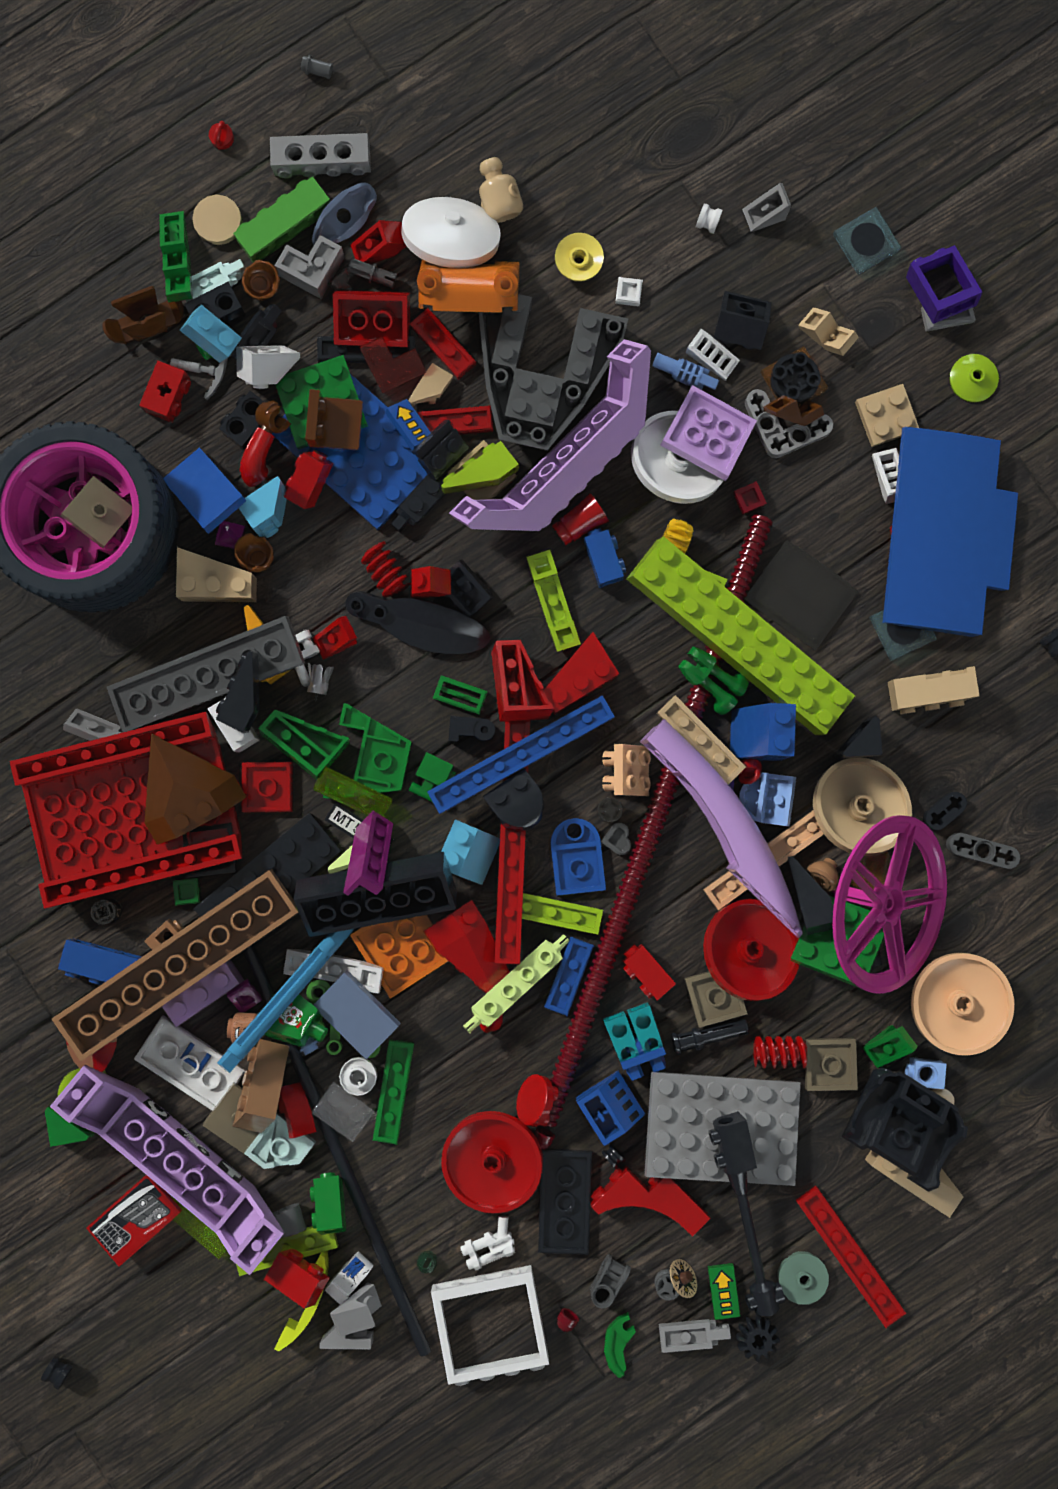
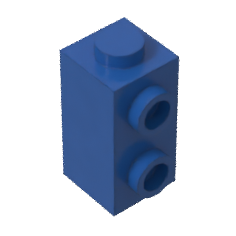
(603, 557)

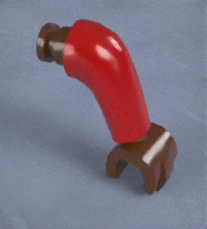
(253, 464)

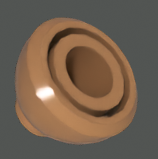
(824, 874)

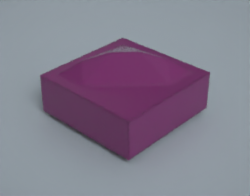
(228, 534)
(244, 996)

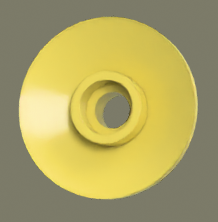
(581, 246)

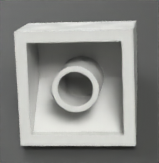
(264, 364)

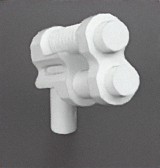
(499, 1244)

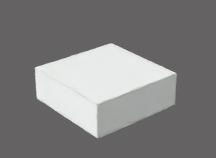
(628, 291)

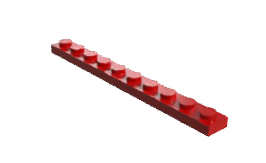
(510, 872)

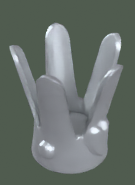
(318, 684)

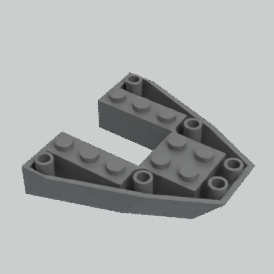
(536, 406)

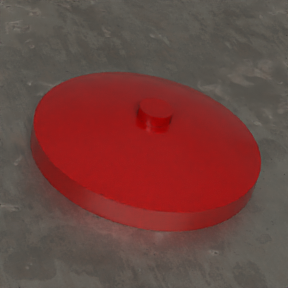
(749, 951)
(492, 1162)

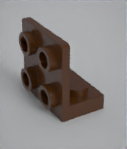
(333, 422)

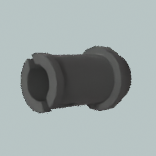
(316, 67)

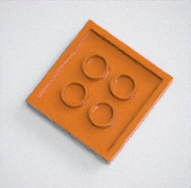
(400, 950)

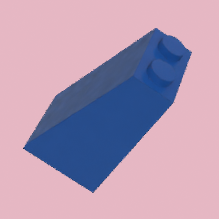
(763, 731)

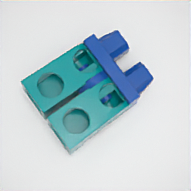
(638, 1048)

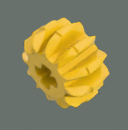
(679, 534)

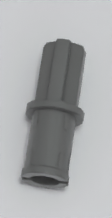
(372, 273)

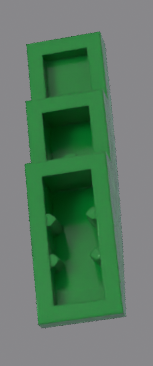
(175, 256)

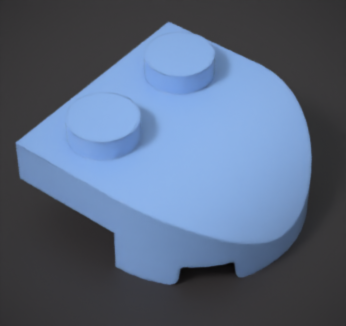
(770, 799)

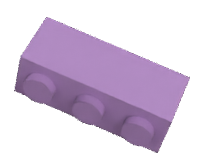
(203, 993)

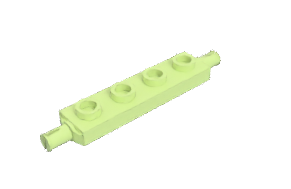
(516, 983)

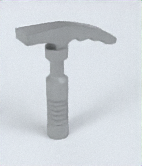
(197, 367)

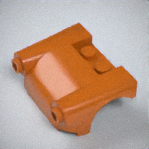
(469, 289)

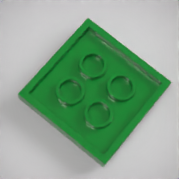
(329, 377)
(819, 952)

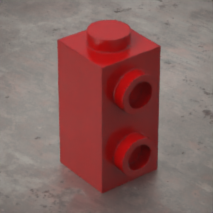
(308, 479)
(644, 967)

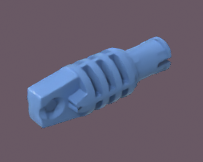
(685, 372)

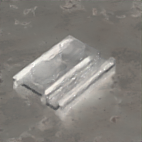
(343, 1111)

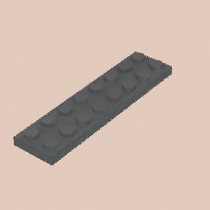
(202, 674)

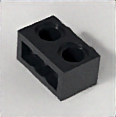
(214, 301)
(241, 417)

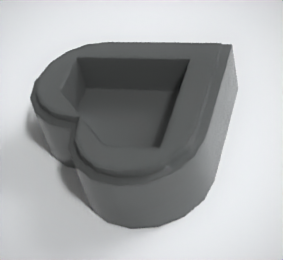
(617, 839)

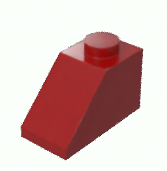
(379, 242)
(430, 582)

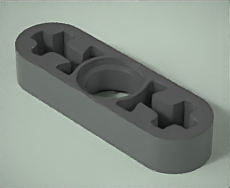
(998, 862)

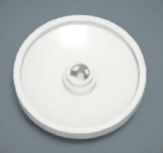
(450, 232)
(666, 472)

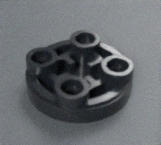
(795, 377)

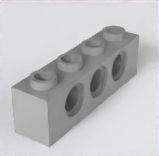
(310, 146)

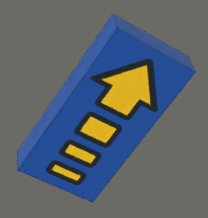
(408, 423)

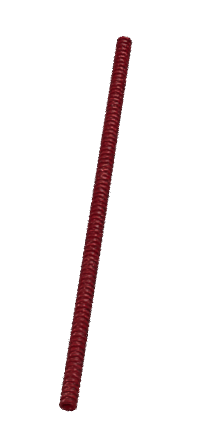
(643, 852)

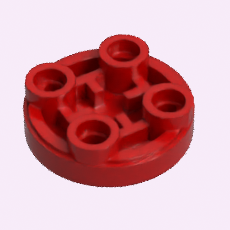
(536, 1100)

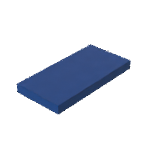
(204, 490)

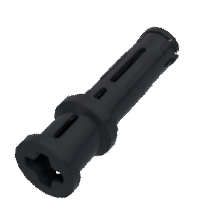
(697, 1038)

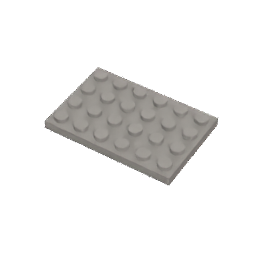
(684, 1112)

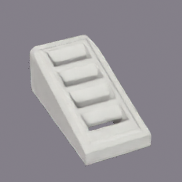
(712, 343)
(888, 489)

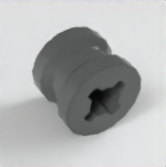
(667, 1290)

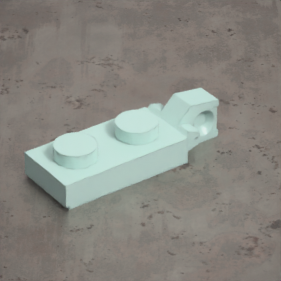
(216, 276)

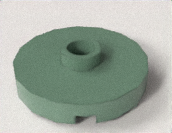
(795, 1267)

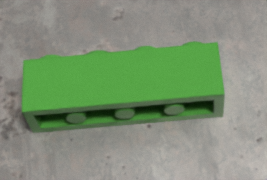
(282, 220)

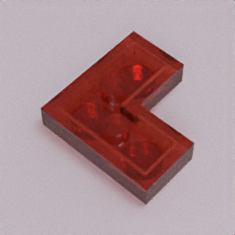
(391, 371)

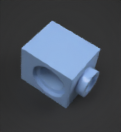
(936, 1075)

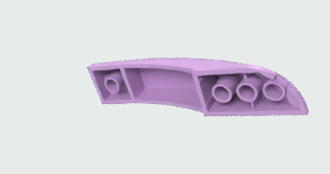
(737, 832)

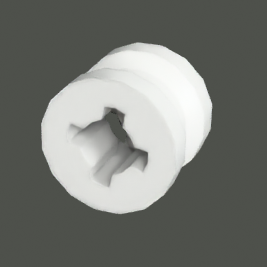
(709, 218)

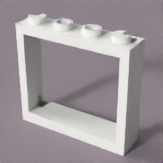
(482, 1284)

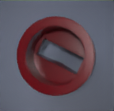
(544, 1137)
(567, 1320)

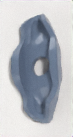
(358, 201)

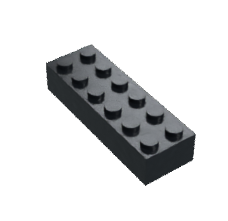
(409, 890)

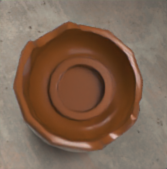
(261, 280)
(253, 553)

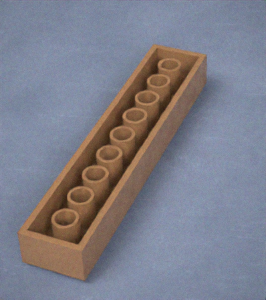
(175, 965)

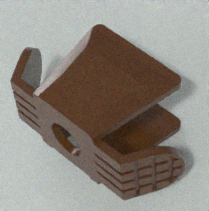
(135, 307)

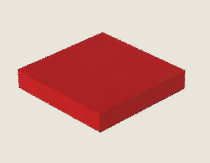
(267, 786)

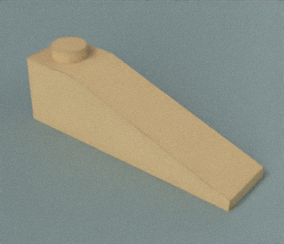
(944, 1198)

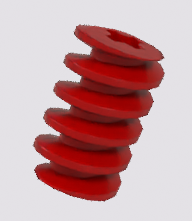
(384, 571)
(780, 1051)

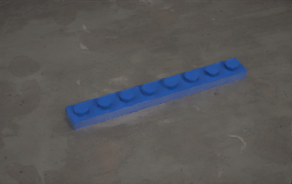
(520, 754)

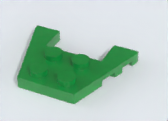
(382, 752)

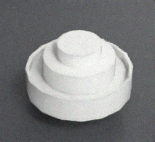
(358, 1076)

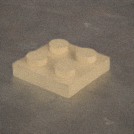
(886, 414)

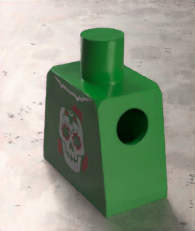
(298, 1024)

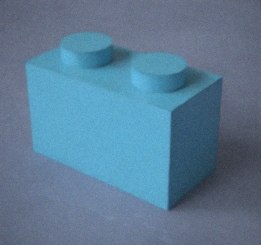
(210, 333)

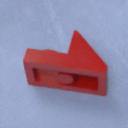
(335, 637)

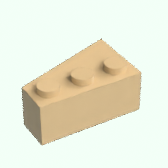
(933, 690)

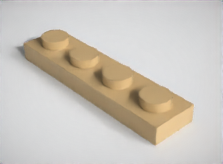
(701, 738)

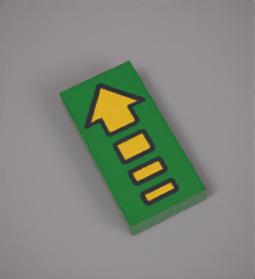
(723, 1291)

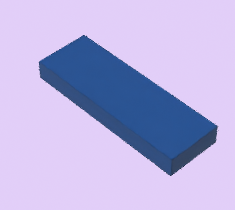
(569, 976)

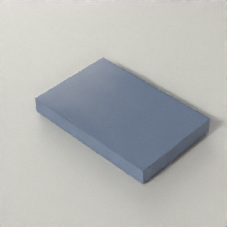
(356, 1014)

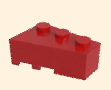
(581, 675)

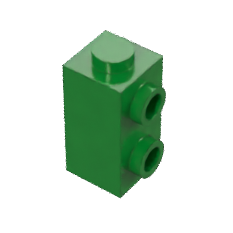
(329, 1204)

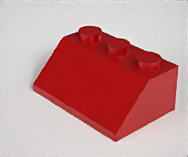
(369, 315)

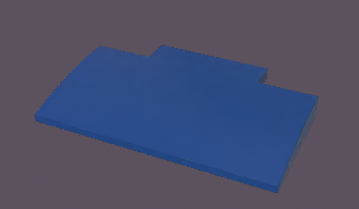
(947, 532)

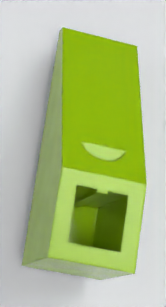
(487, 470)

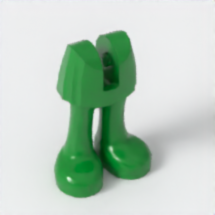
(699, 675)

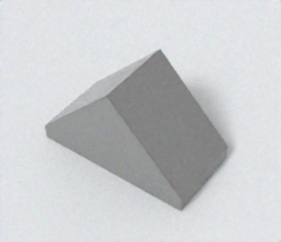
(768, 208)

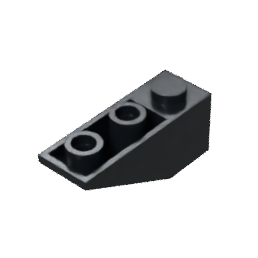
(242, 700)

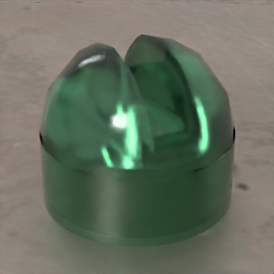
(422, 1258)

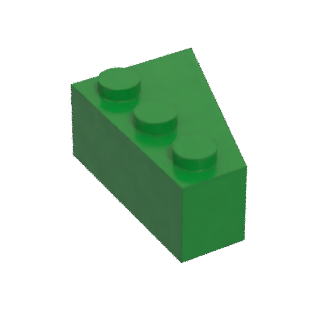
(302, 742)

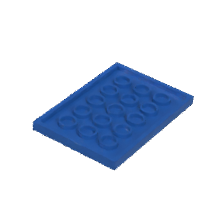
(375, 475)

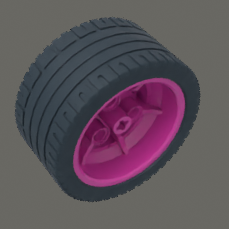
(29, 483)

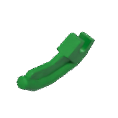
(615, 1342)

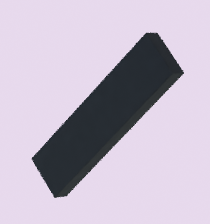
(352, 353)

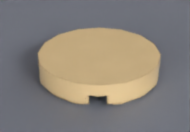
(217, 219)

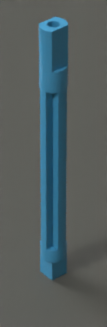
(282, 999)

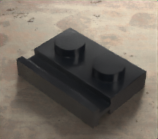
(440, 449)

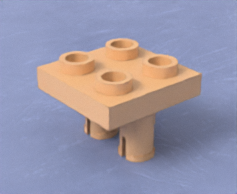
(630, 770)

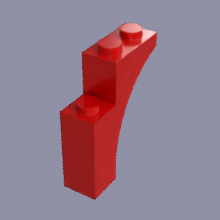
(660, 1195)

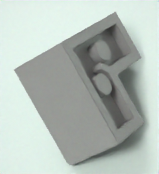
(314, 270)

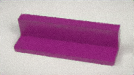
(369, 854)

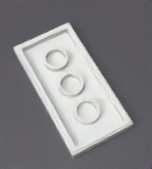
(162, 1056)

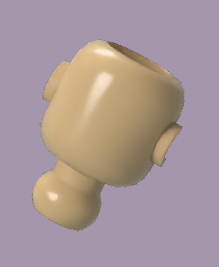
(499, 192)

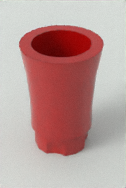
(580, 520)

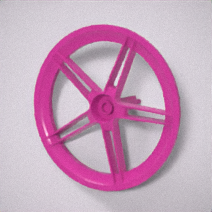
(888, 903)

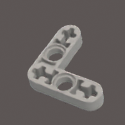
(777, 433)

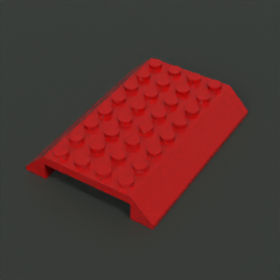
(91, 813)

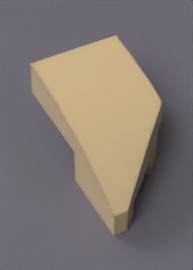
(431, 386)

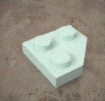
(276, 1148)

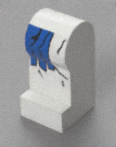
(348, 1278)

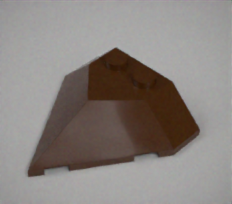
(184, 791)

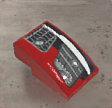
(134, 1219)

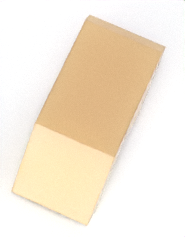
(825, 331)

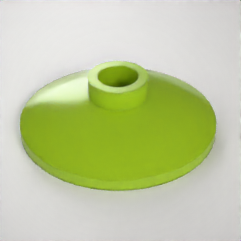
(967, 386)

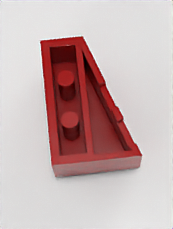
(516, 684)

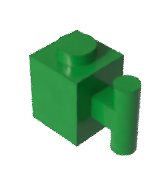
(434, 772)

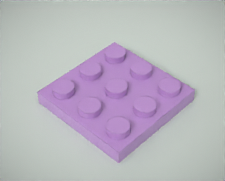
(708, 433)

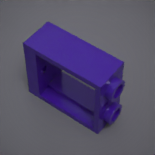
(954, 304)

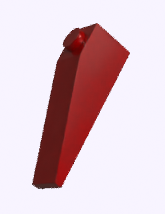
(468, 945)

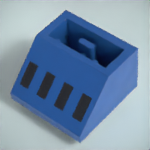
(610, 1107)

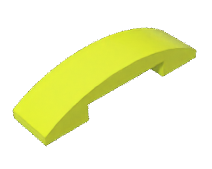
(294, 1328)

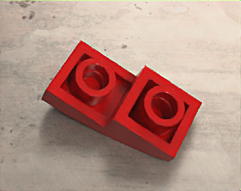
(297, 1110)

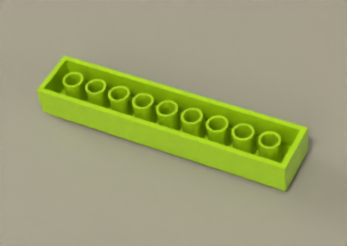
(740, 636)

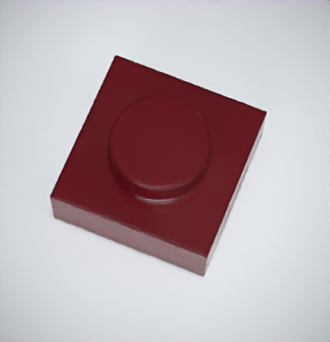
(749, 498)

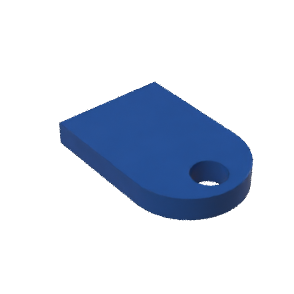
(577, 860)

